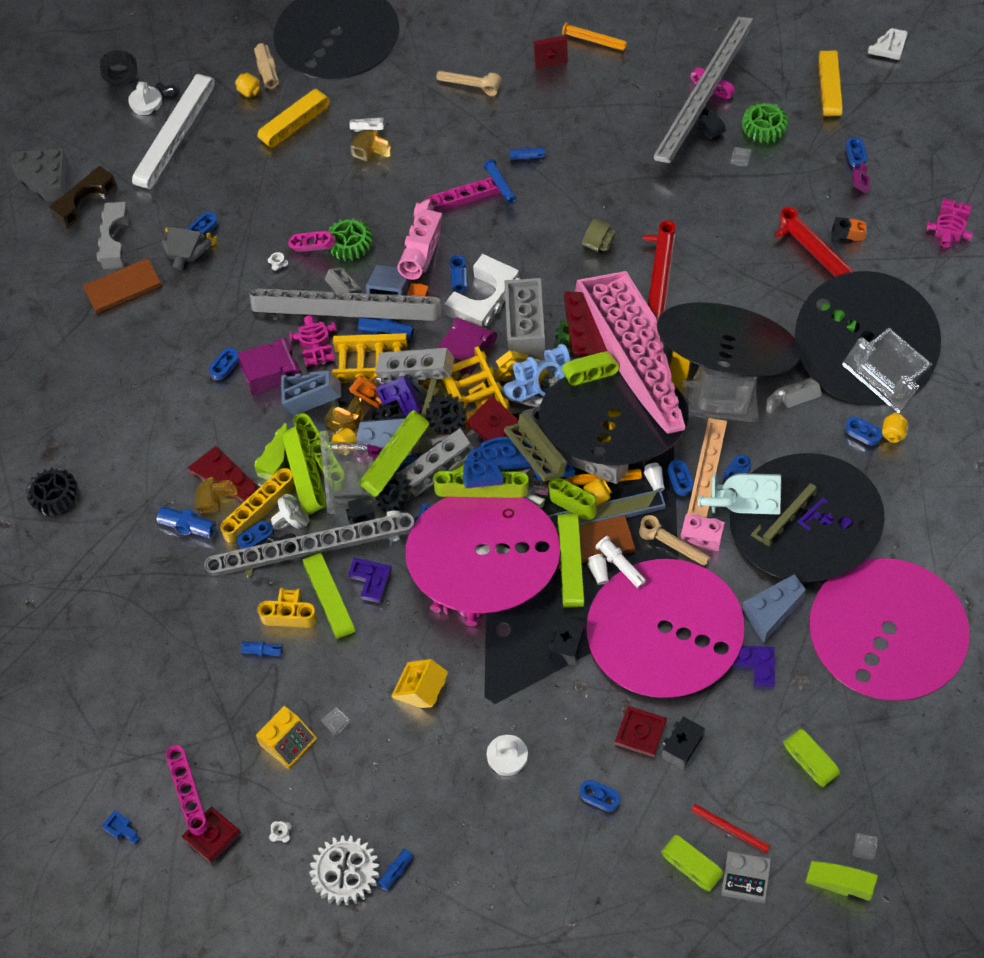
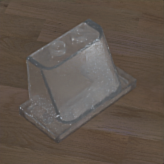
(888, 367)
(721, 395)
(343, 469)

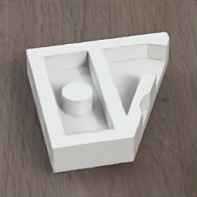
(890, 45)
(367, 124)

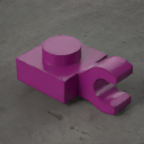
(861, 179)

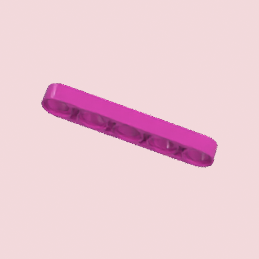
(456, 193)
(190, 797)

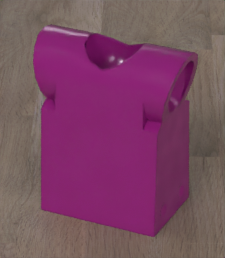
(464, 338)
(266, 364)

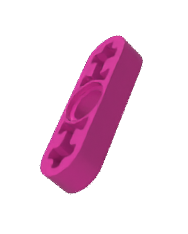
(724, 89)
(317, 245)

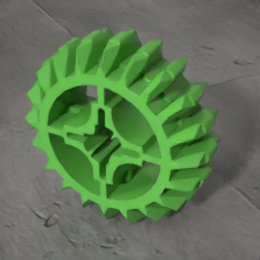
(765, 122)
(351, 239)

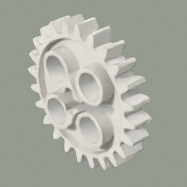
(325, 868)

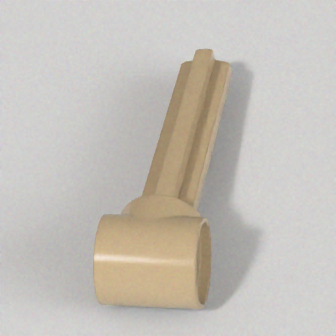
(489, 84)
(670, 540)

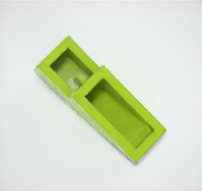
(842, 879)

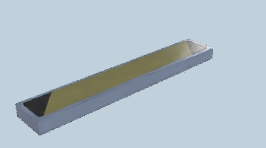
(626, 506)

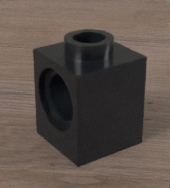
(360, 510)

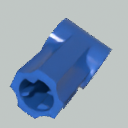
(458, 274)

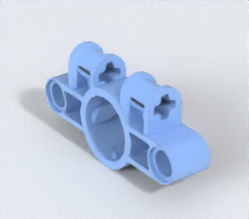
(529, 370)

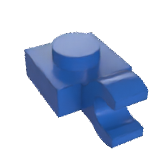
(118, 826)

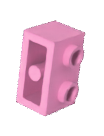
(702, 532)

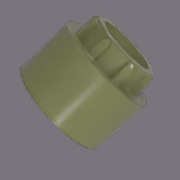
(599, 235)

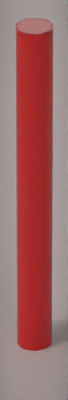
(731, 828)

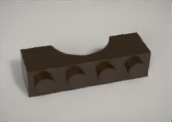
(97, 183)

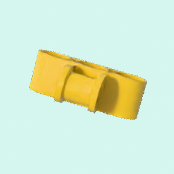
(288, 602)

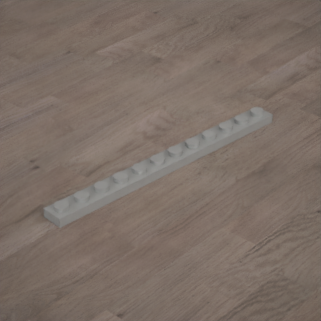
(703, 90)

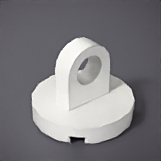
(145, 99)
(289, 514)
(507, 755)

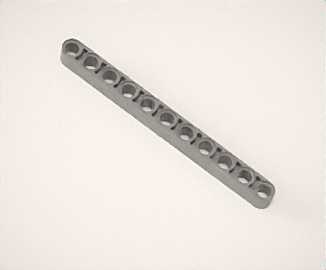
(345, 304)
(301, 541)

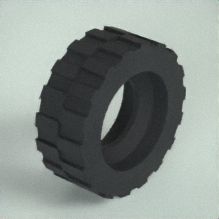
(118, 58)

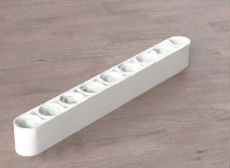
(173, 131)

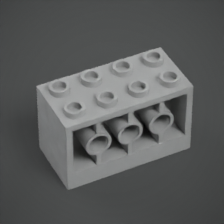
(525, 317)

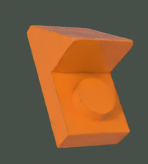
(366, 390)

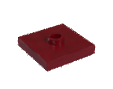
(550, 52)
(491, 420)
(641, 731)
(216, 837)

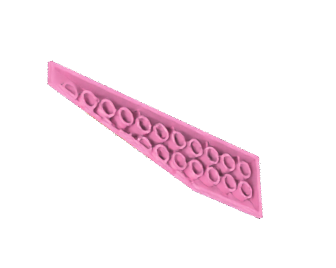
(633, 340)

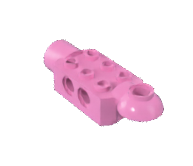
(421, 240)

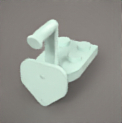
(746, 494)

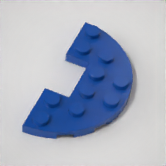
(497, 454)

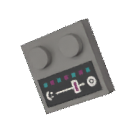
(746, 877)

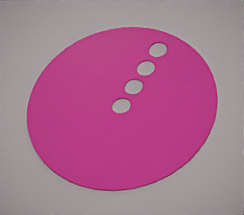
(451, 572)
(928, 638)
(659, 664)

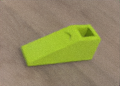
(273, 457)

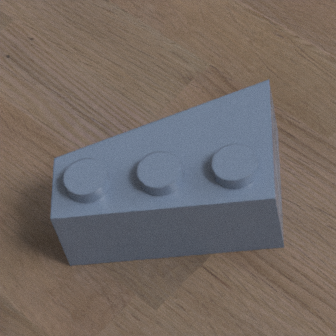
(309, 391)
(378, 431)
(773, 606)

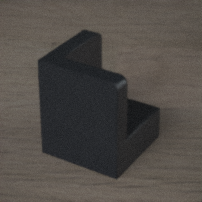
(345, 399)

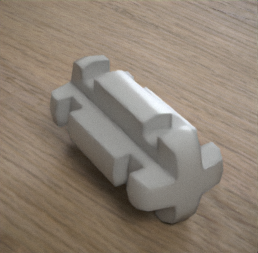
(549, 381)

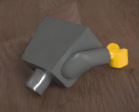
(185, 245)

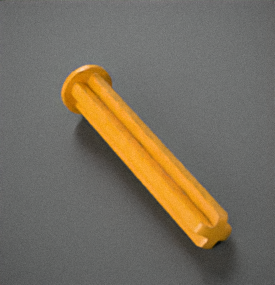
(594, 37)
(583, 479)

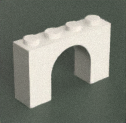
(482, 311)

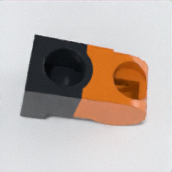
(849, 229)

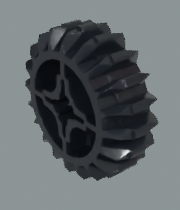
(54, 495)

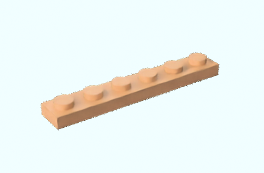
(707, 465)

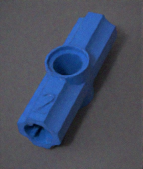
(385, 326)
(186, 522)

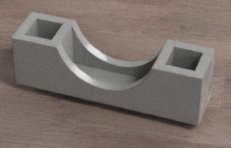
(114, 217)

